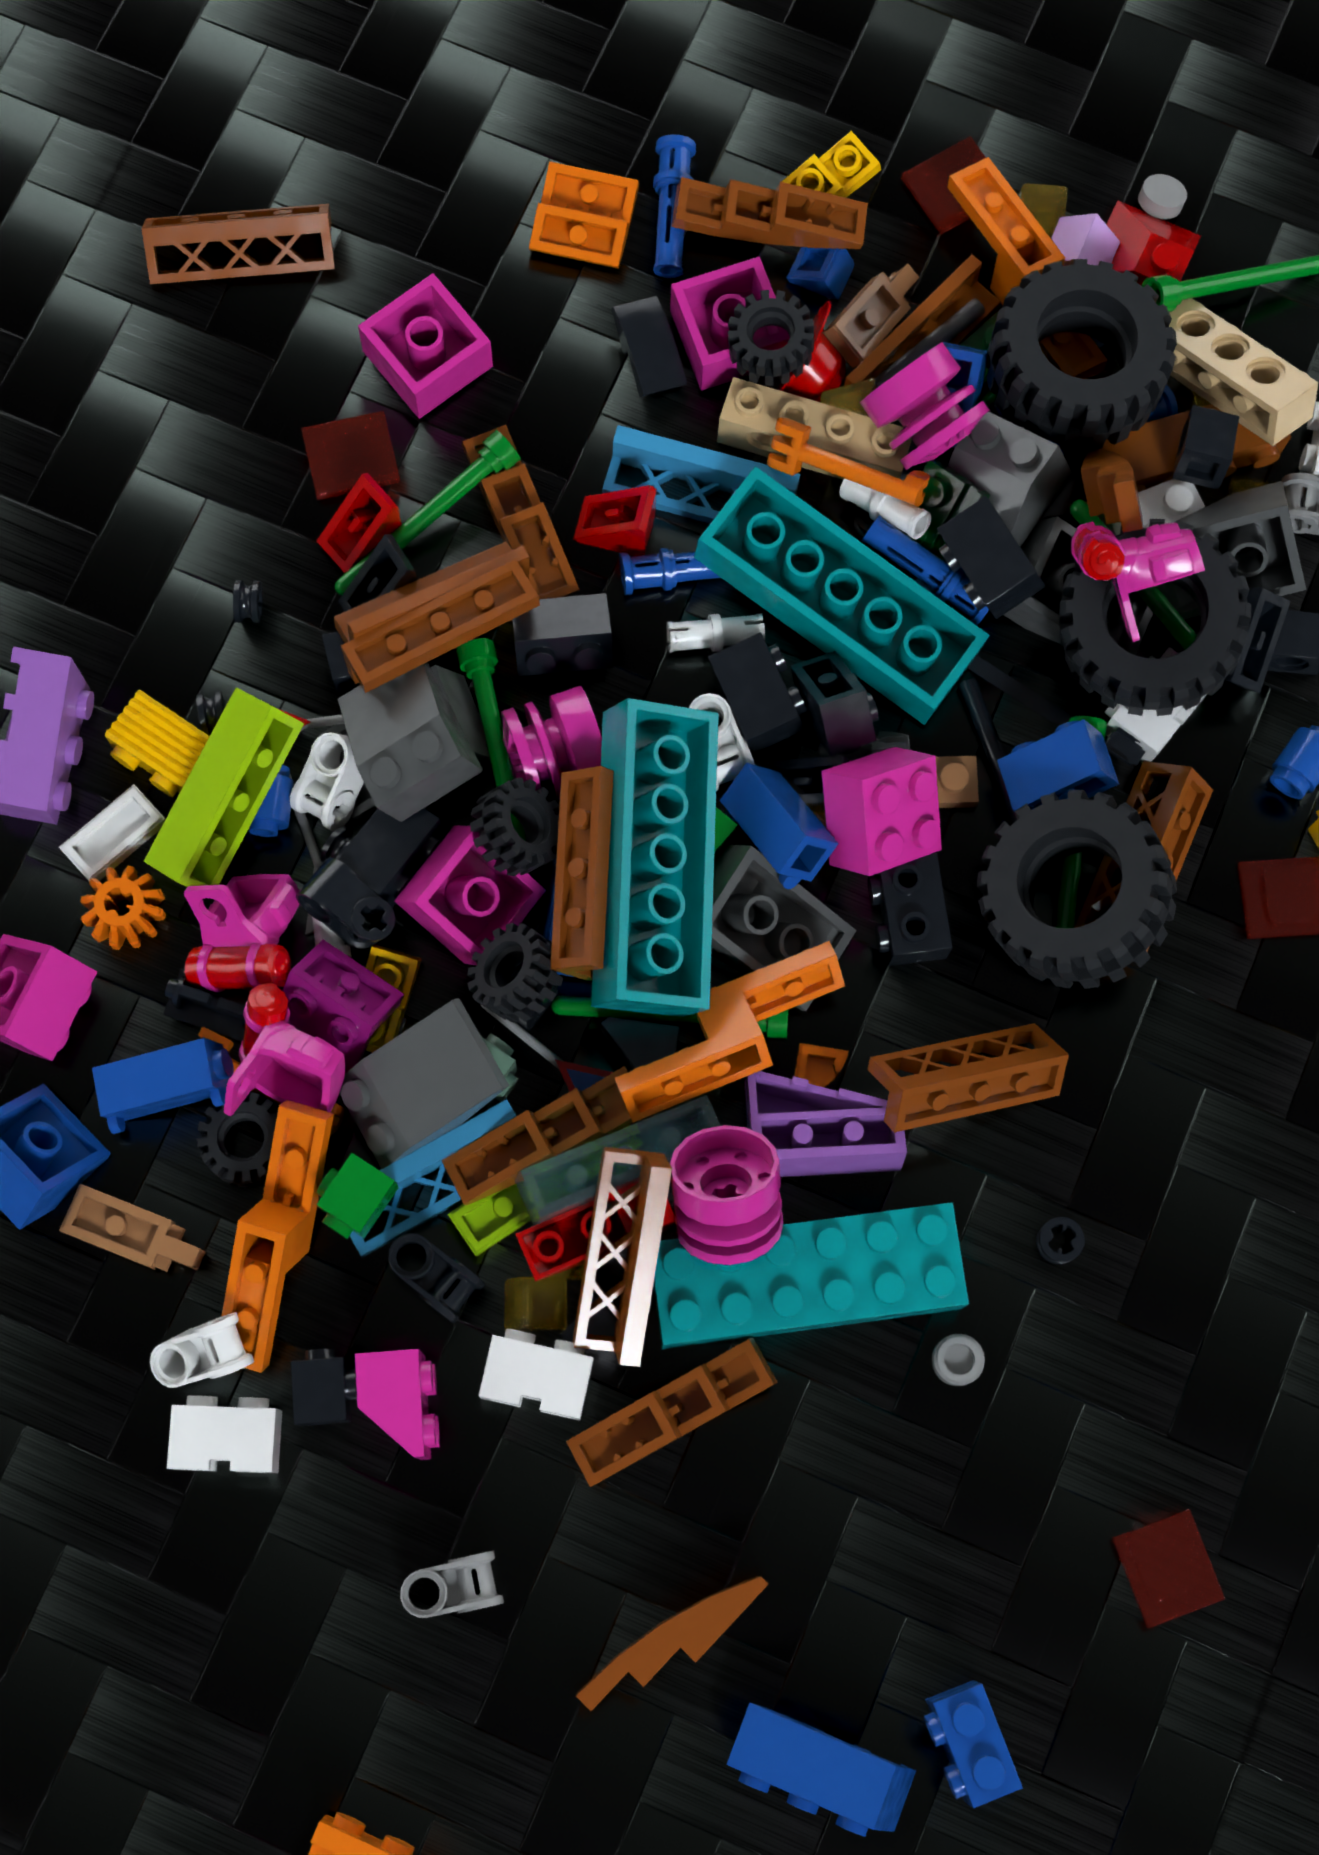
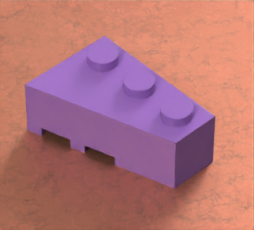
(42, 735)
(822, 1127)

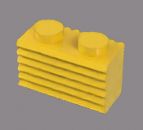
(156, 741)

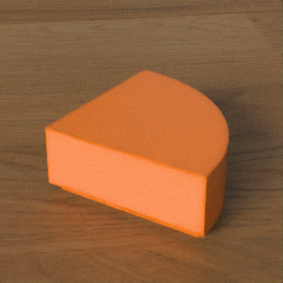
(819, 1064)

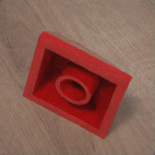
(1150, 244)

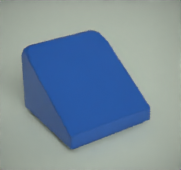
(822, 270)

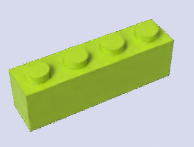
(223, 791)

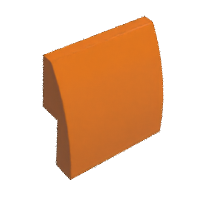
(584, 215)

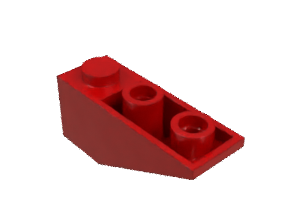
(563, 1240)

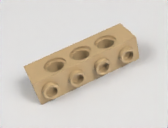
(1240, 374)
(752, 414)

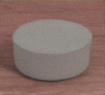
(1162, 196)
(958, 1359)

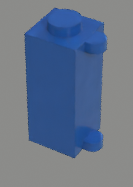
(778, 824)
(162, 1081)

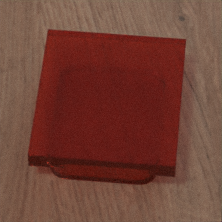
(930, 181)
(348, 448)
(1280, 897)
(1168, 1568)

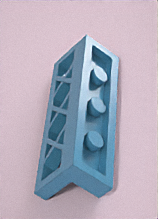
(686, 463)
(424, 1162)

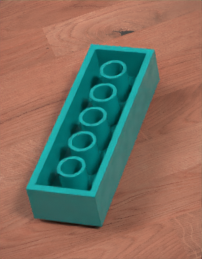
(839, 595)
(659, 859)
(815, 1278)

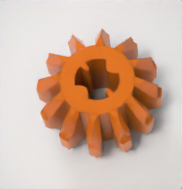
(141, 911)

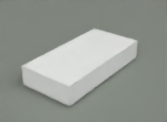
(113, 834)

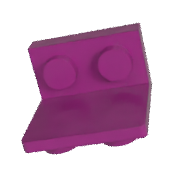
(339, 1000)

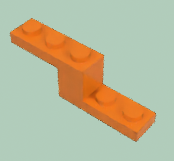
(1021, 249)
(731, 1031)
(278, 1227)

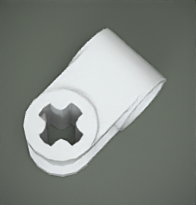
(732, 747)
(328, 782)
(200, 1353)

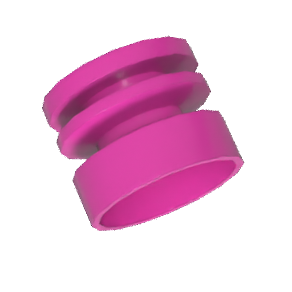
(925, 406)
(555, 745)
(727, 1194)

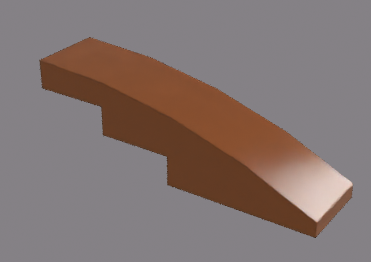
(768, 216)
(1111, 489)
(524, 522)
(534, 1137)
(671, 1412)
(691, 1630)

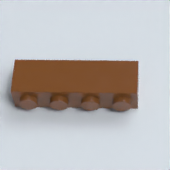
(1155, 445)

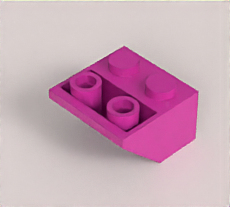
(395, 1395)

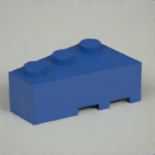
(820, 1771)

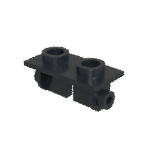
(205, 1008)

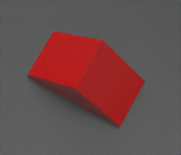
(618, 520)
(359, 523)

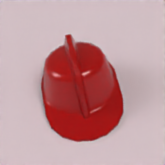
(825, 368)

